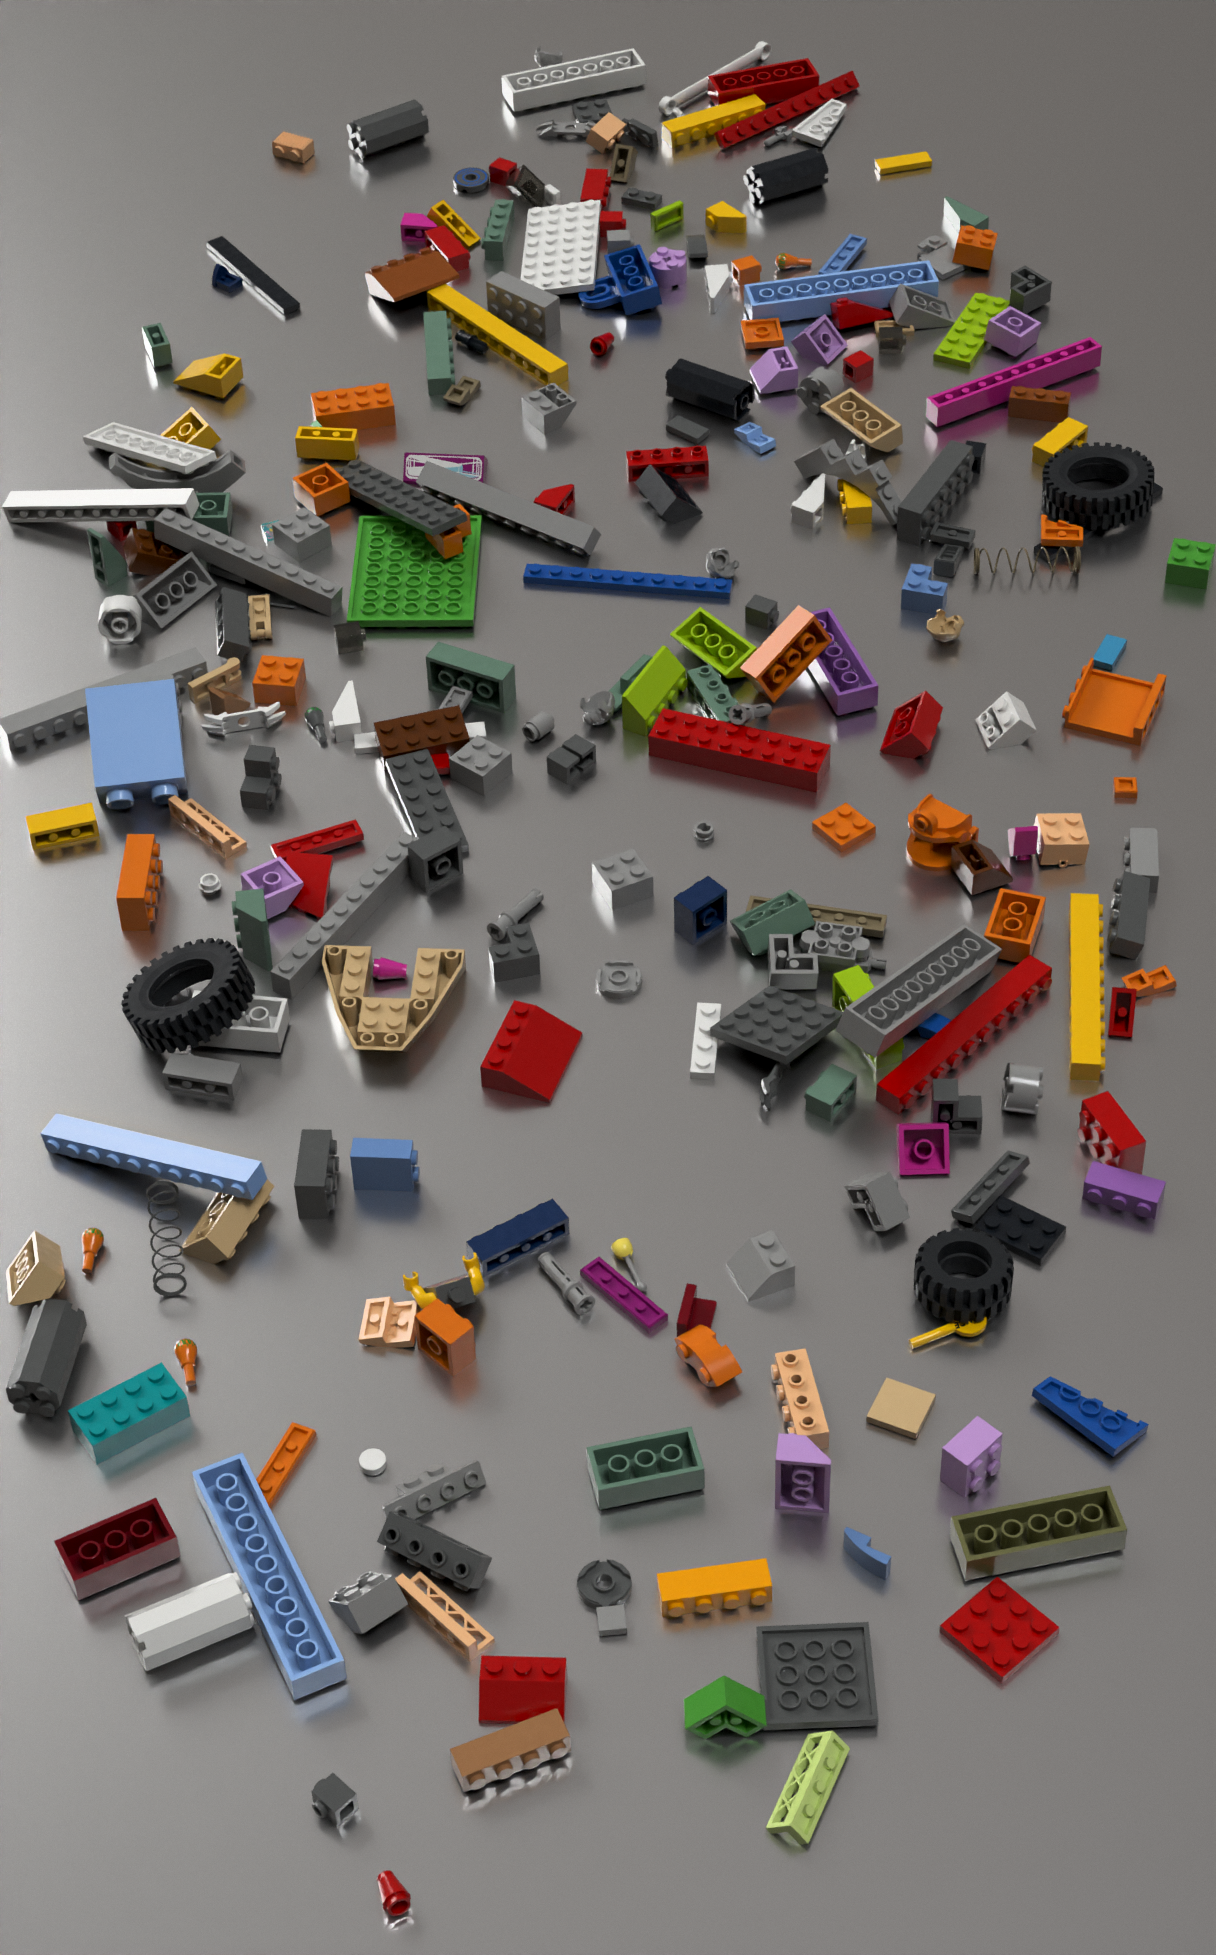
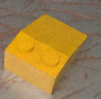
(192, 430)

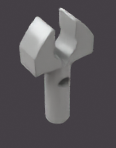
(780, 133)

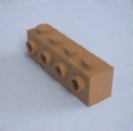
(510, 1750)

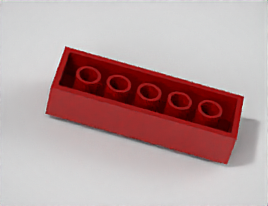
(768, 82)

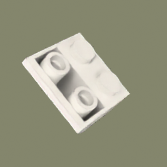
(1005, 723)

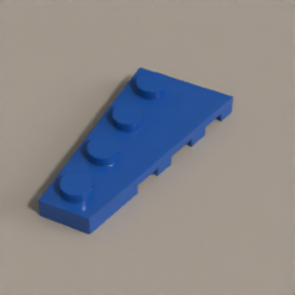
(1101, 1425)

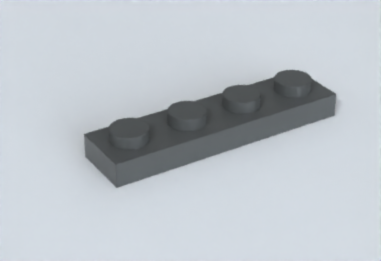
(990, 1187)

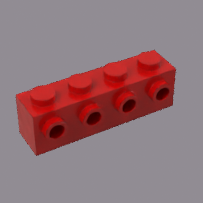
(676, 462)

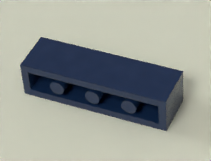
(519, 1237)

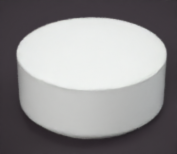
(372, 1461)

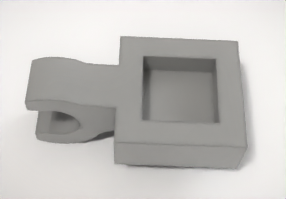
(930, 244)

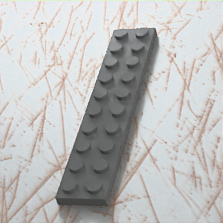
(400, 499)

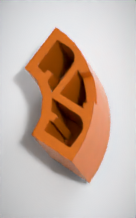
(703, 1352)

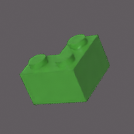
(723, 1706)

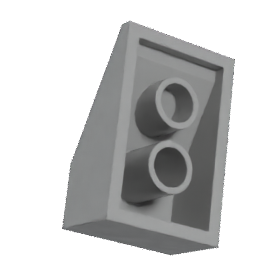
(920, 309)

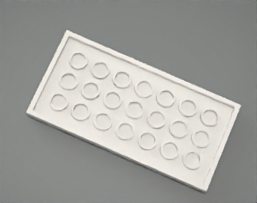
(562, 247)

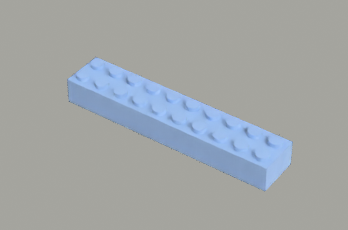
(812, 295)
(269, 1576)

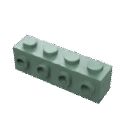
(498, 230)
(710, 693)

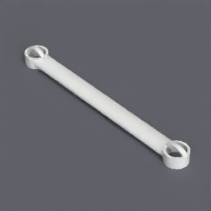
(702, 85)

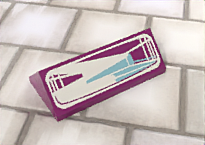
(468, 465)

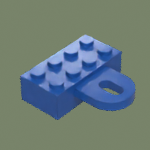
(628, 282)

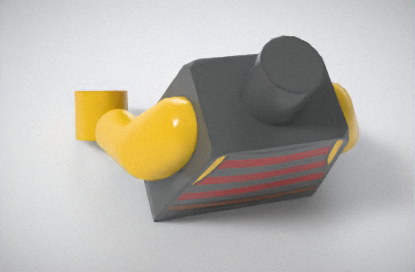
(454, 1291)

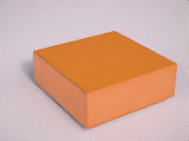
(1125, 787)

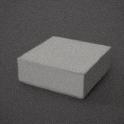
(611, 1620)

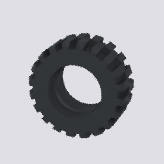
(958, 1297)

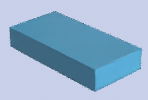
(1109, 652)

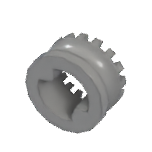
(701, 835)

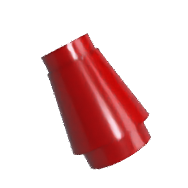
(600, 344)
(393, 1894)

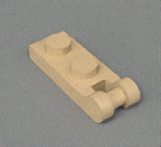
(260, 616)
(219, 678)

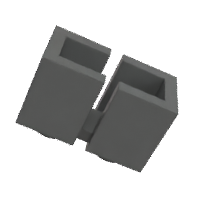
(574, 752)

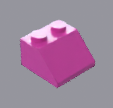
(923, 1148)

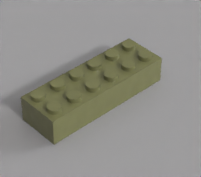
(1037, 1532)

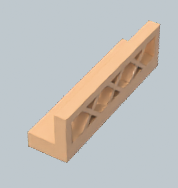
(208, 831)
(441, 1620)

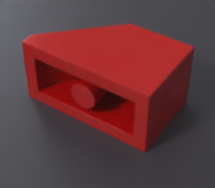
(557, 499)
(1122, 1011)

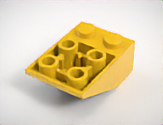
(212, 375)

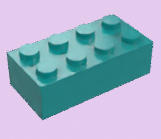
(129, 1413)

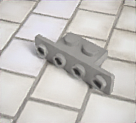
(435, 1488)

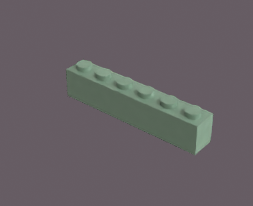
(439, 352)

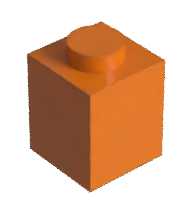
(746, 270)

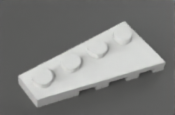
(821, 123)

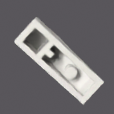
(717, 284)
(346, 715)

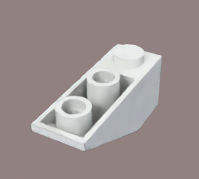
(810, 505)

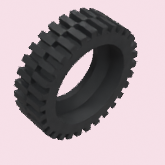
(1098, 507)
(200, 1016)

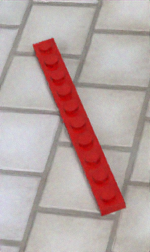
(786, 110)

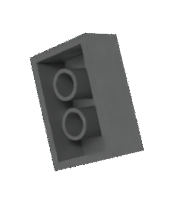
(316, 1174)

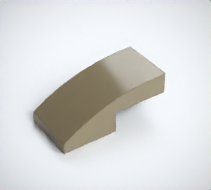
(463, 391)

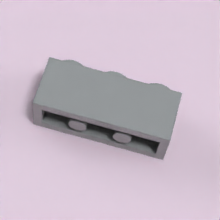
(1143, 854)
(202, 1076)

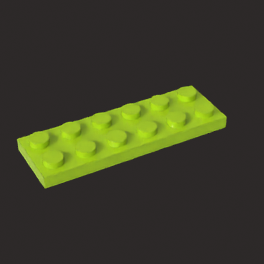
(967, 334)

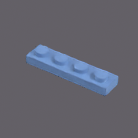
(844, 255)

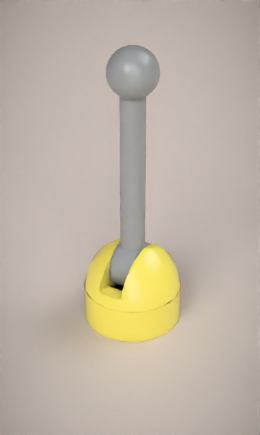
(623, 1250)

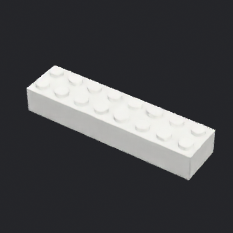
(573, 80)

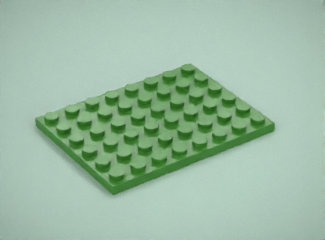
(406, 581)

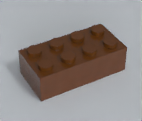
(433, 730)

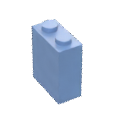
(384, 1164)

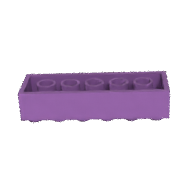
(842, 671)

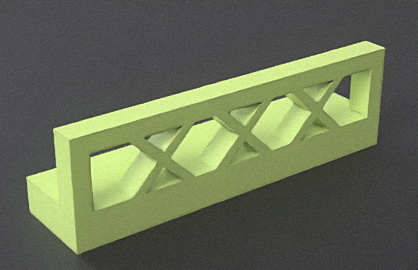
(813, 1785)

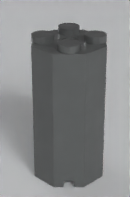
(387, 129)
(46, 1357)

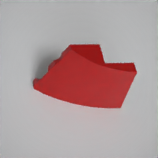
(315, 873)

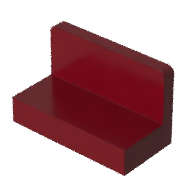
(694, 1311)

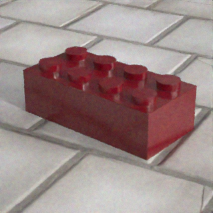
(117, 1548)

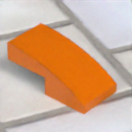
(1151, 982)

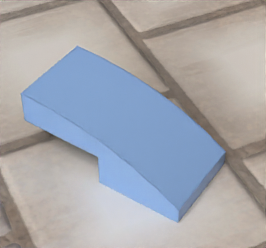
(754, 438)

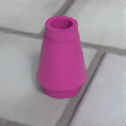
(388, 969)

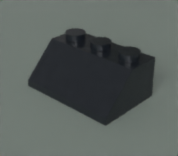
(666, 496)

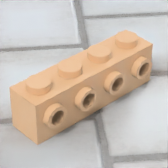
(800, 1396)

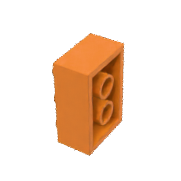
(1015, 923)

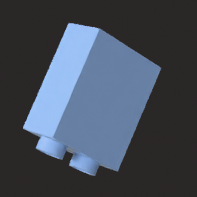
(136, 743)

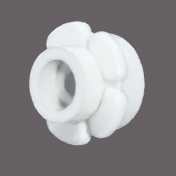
(209, 883)

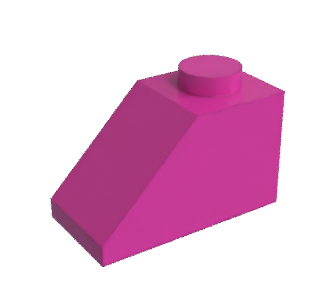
(414, 225)
(1022, 842)

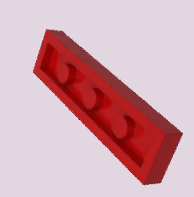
(320, 840)

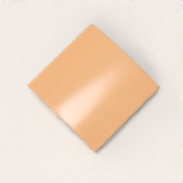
(389, 1323)

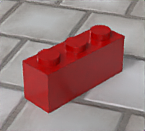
(596, 186)
(448, 246)

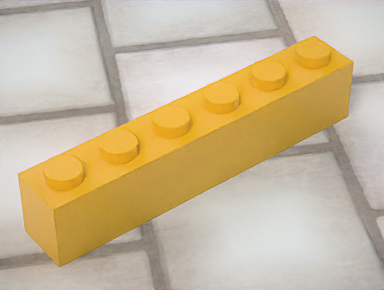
(710, 120)

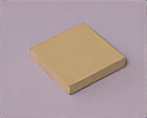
(901, 1408)

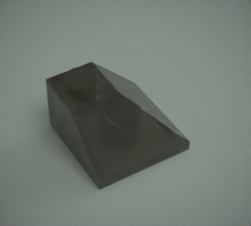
(526, 187)

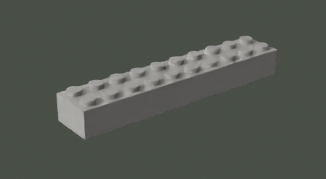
(918, 990)

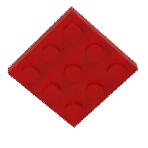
(999, 1629)

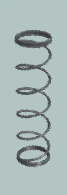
(169, 1201)

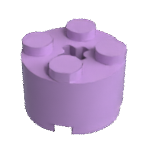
(668, 267)

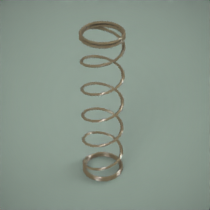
(1076, 566)

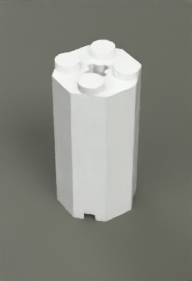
(190, 1621)

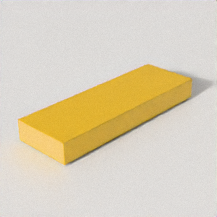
(903, 162)

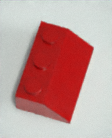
(912, 727)
(521, 1688)

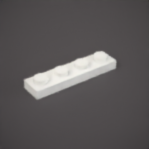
(704, 1045)

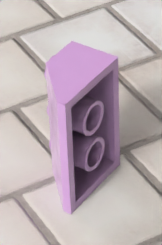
(801, 1475)

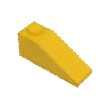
(443, 214)

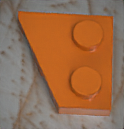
(1060, 533)

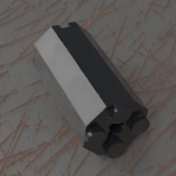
(786, 176)
(709, 389)

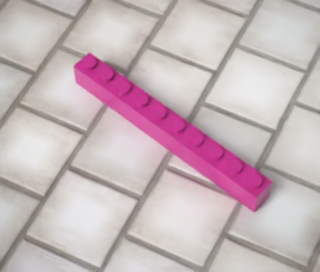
(996, 387)

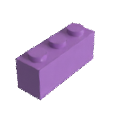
(1123, 1190)

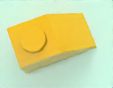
(725, 219)

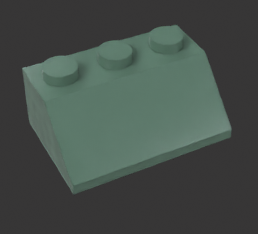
(780, 915)
(253, 927)

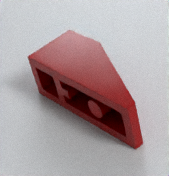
(852, 313)

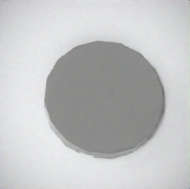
(618, 979)

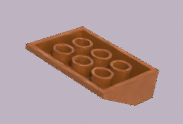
(410, 275)

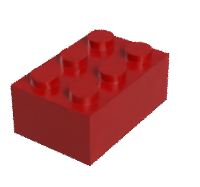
(1111, 1133)

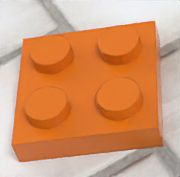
(762, 333)
(843, 827)

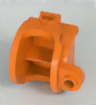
(934, 831)

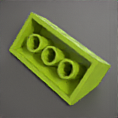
(714, 643)
(652, 691)

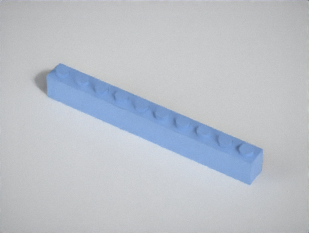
(154, 1156)

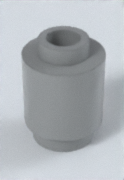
(538, 726)

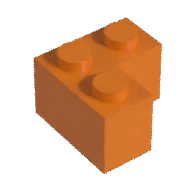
(450, 541)

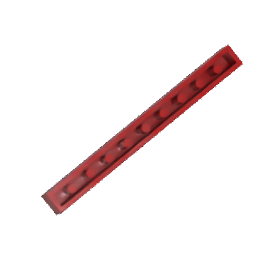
(963, 1034)

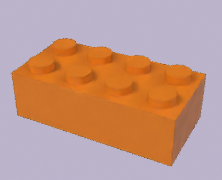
(355, 407)
(786, 653)
(139, 882)

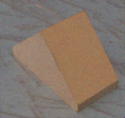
(225, 701)

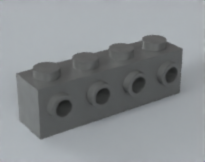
(232, 624)
(1129, 915)
(434, 1550)

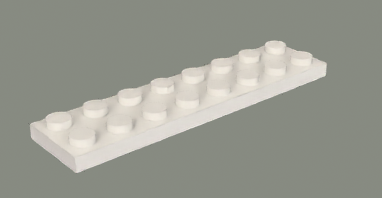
(150, 448)

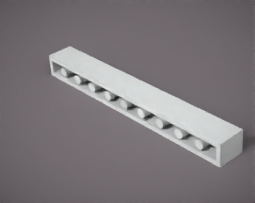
(98, 505)

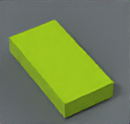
(667, 215)

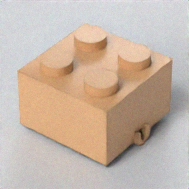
(1061, 839)

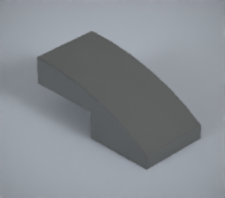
(696, 246)

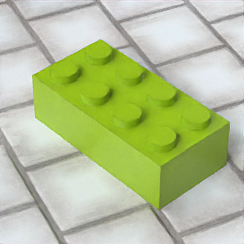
(847, 988)

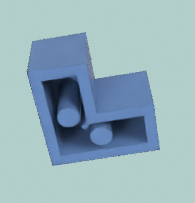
(922, 593)

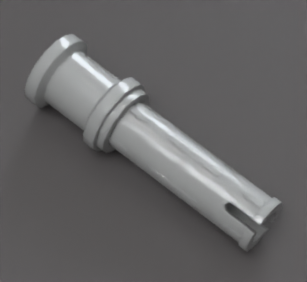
(747, 713)
(509, 918)
(571, 1289)

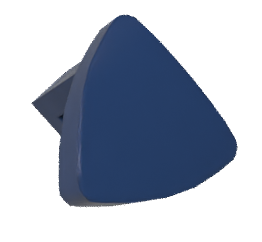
(225, 280)

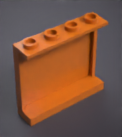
(1113, 705)

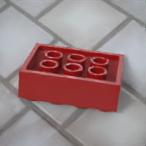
(529, 1053)

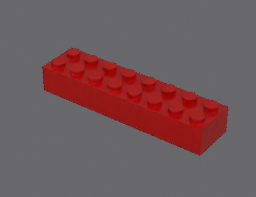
(739, 750)

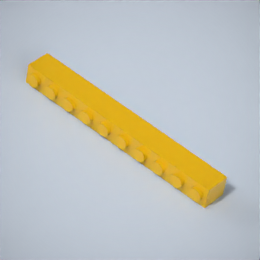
(498, 335)
(1085, 987)

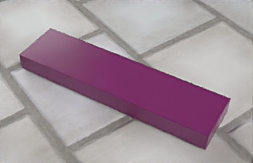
(624, 1295)

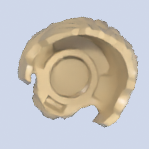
(944, 628)

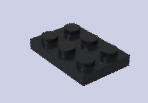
(1021, 1229)

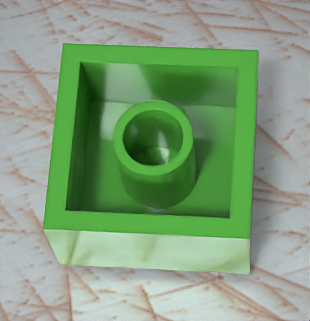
(1190, 563)

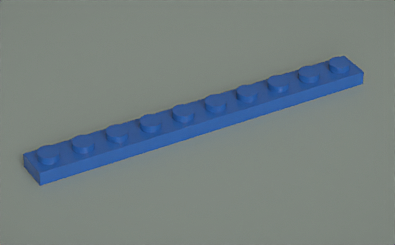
(628, 581)

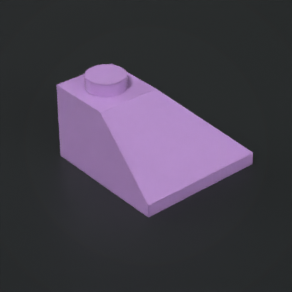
(819, 341)

